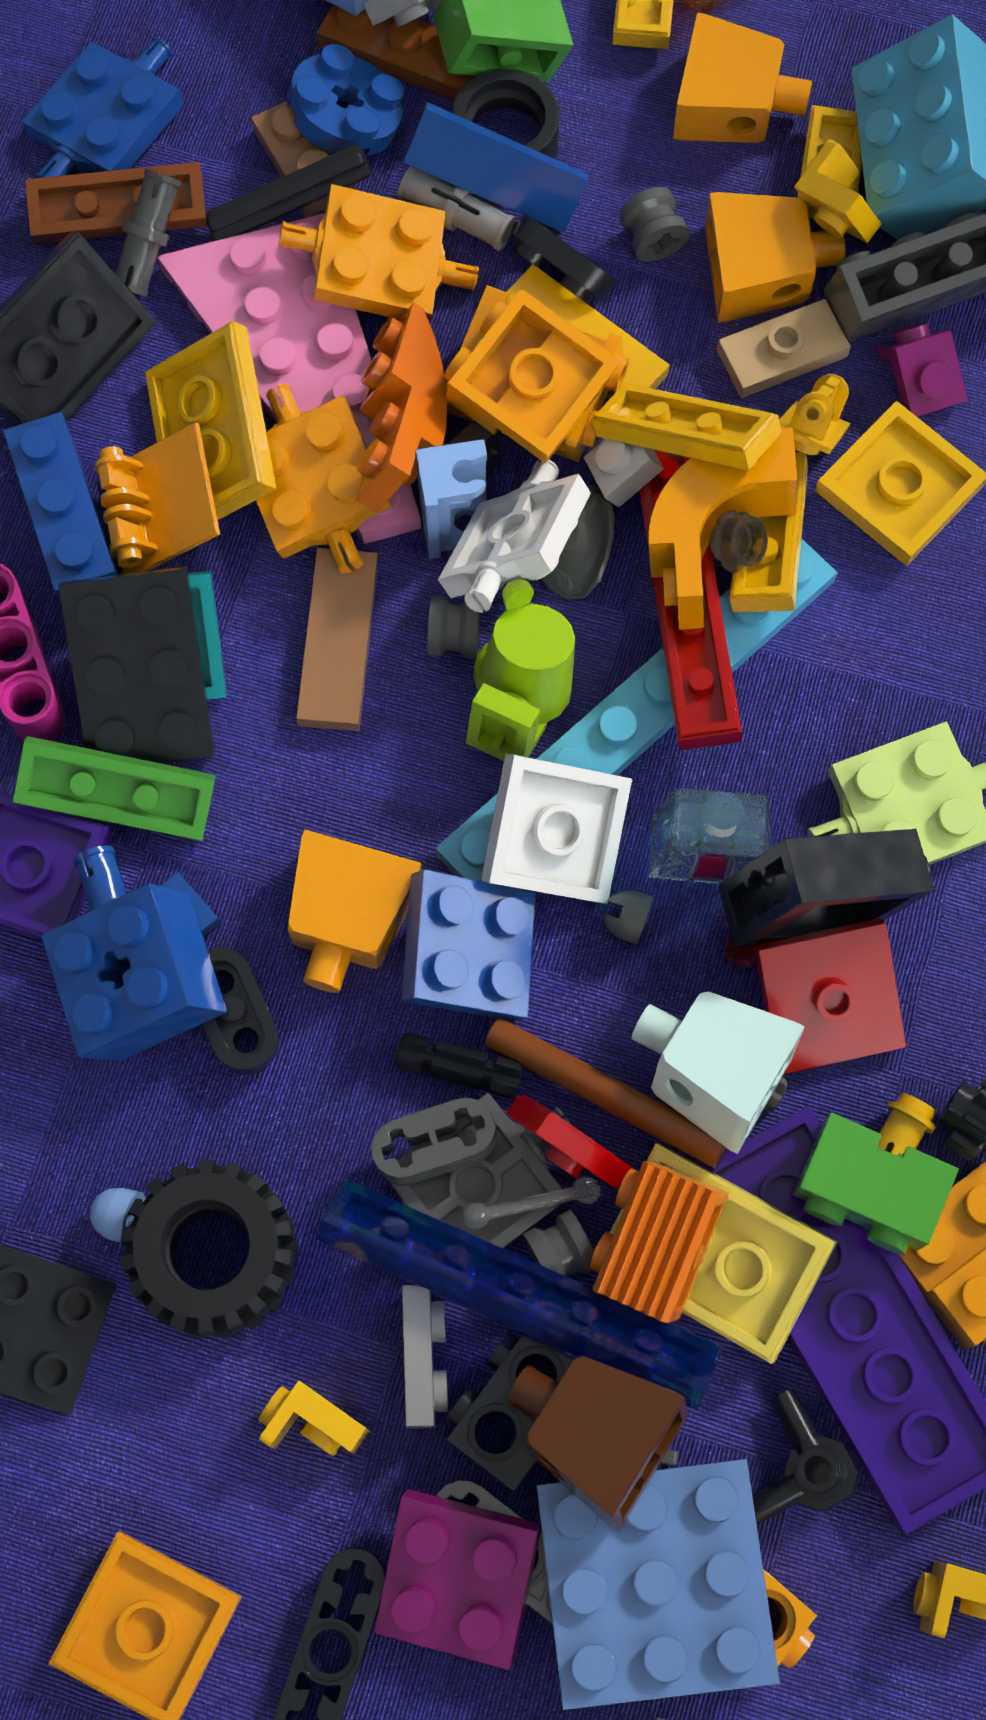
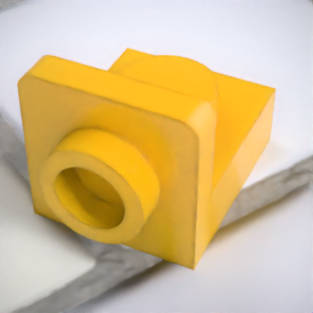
(326, 1423)
(936, 1595)

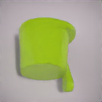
(529, 653)

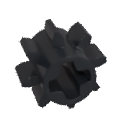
(966, 1120)

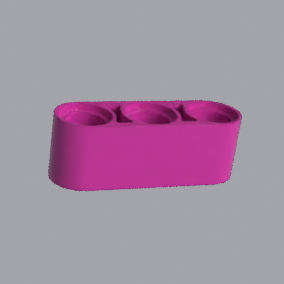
(29, 675)

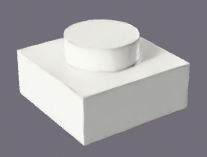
(622, 469)

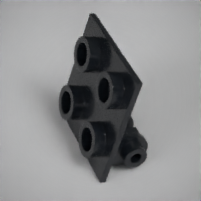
(47, 1328)

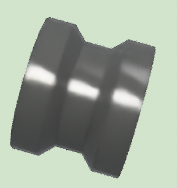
(654, 224)
(452, 628)
(561, 1246)

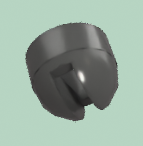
(632, 917)

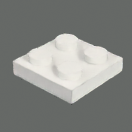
(556, 829)

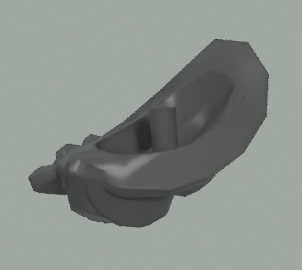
(585, 551)

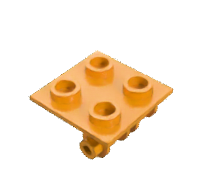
(157, 500)

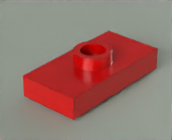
(569, 1146)

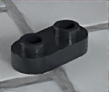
(543, 246)
(244, 1014)

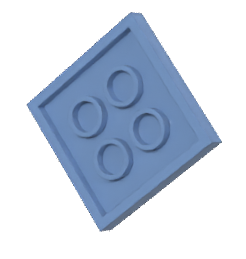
(666, 1599)

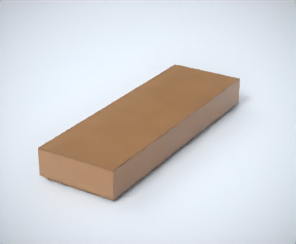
(337, 643)

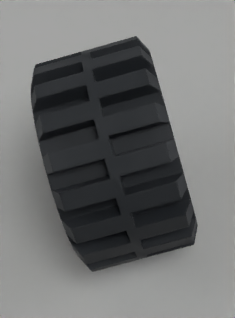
(162, 1219)

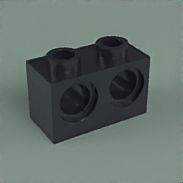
(514, 1463)

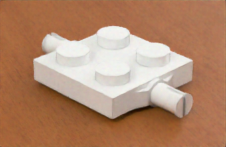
(515, 536)

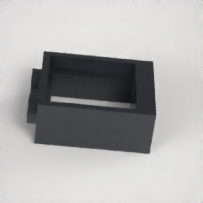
(824, 884)

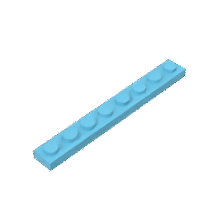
(637, 712)

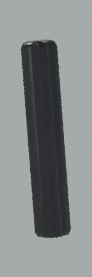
(288, 193)

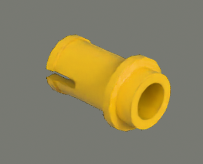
(906, 1124)

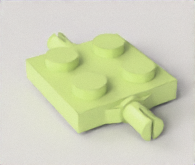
(912, 785)

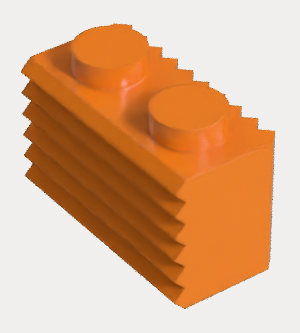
(657, 1240)

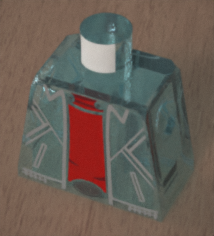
(708, 834)

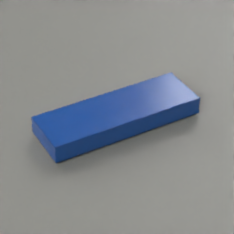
(495, 167)

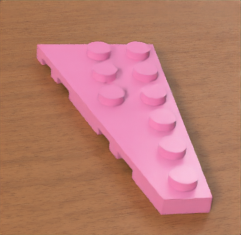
(291, 337)

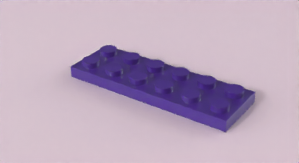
(874, 1347)

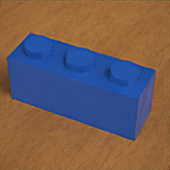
(59, 500)

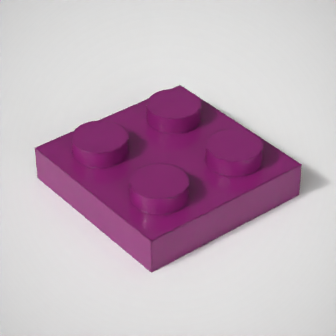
(458, 1579)

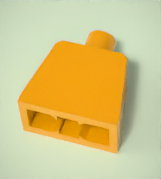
(734, 84)
(763, 253)
(346, 906)

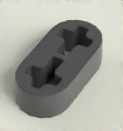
(428, 1126)

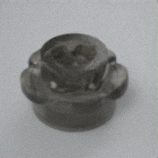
(738, 540)

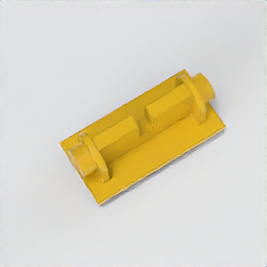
(817, 416)

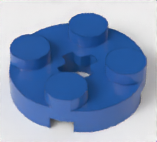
(336, 76)

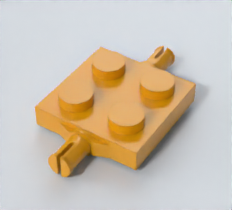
(377, 253)
(315, 478)

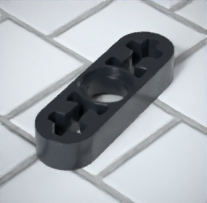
(331, 1591)

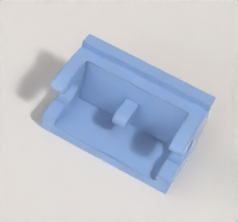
(449, 486)

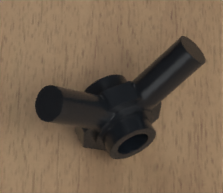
(817, 1470)

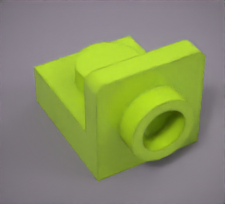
(503, 724)

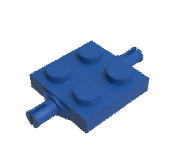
(104, 111)

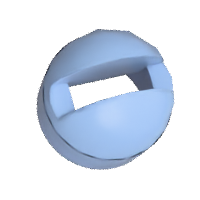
(111, 1211)

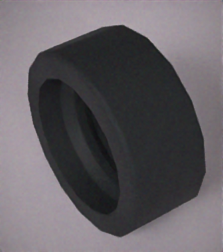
(517, 91)

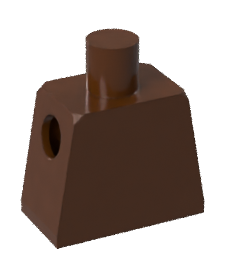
(599, 1431)

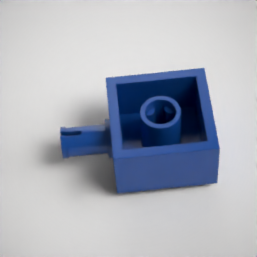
(130, 964)

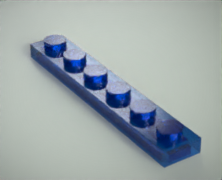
(516, 1291)

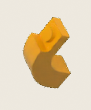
(695, 501)

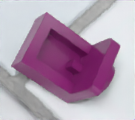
(925, 368)

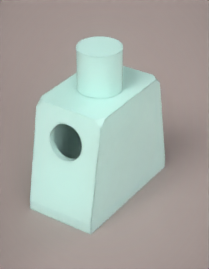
(719, 1062)

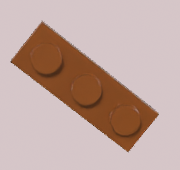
(403, 52)
(102, 201)

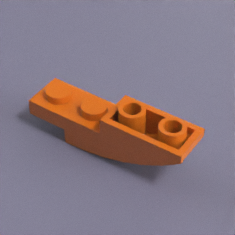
(404, 402)

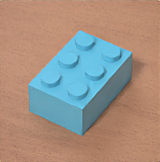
(924, 128)

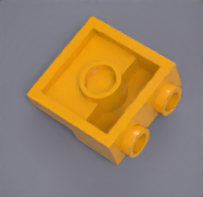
(529, 375)
(954, 1263)

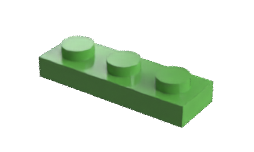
(113, 788)

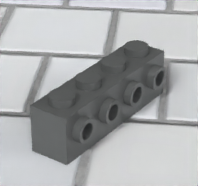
(909, 277)

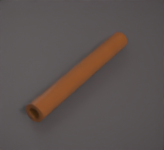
(604, 1091)

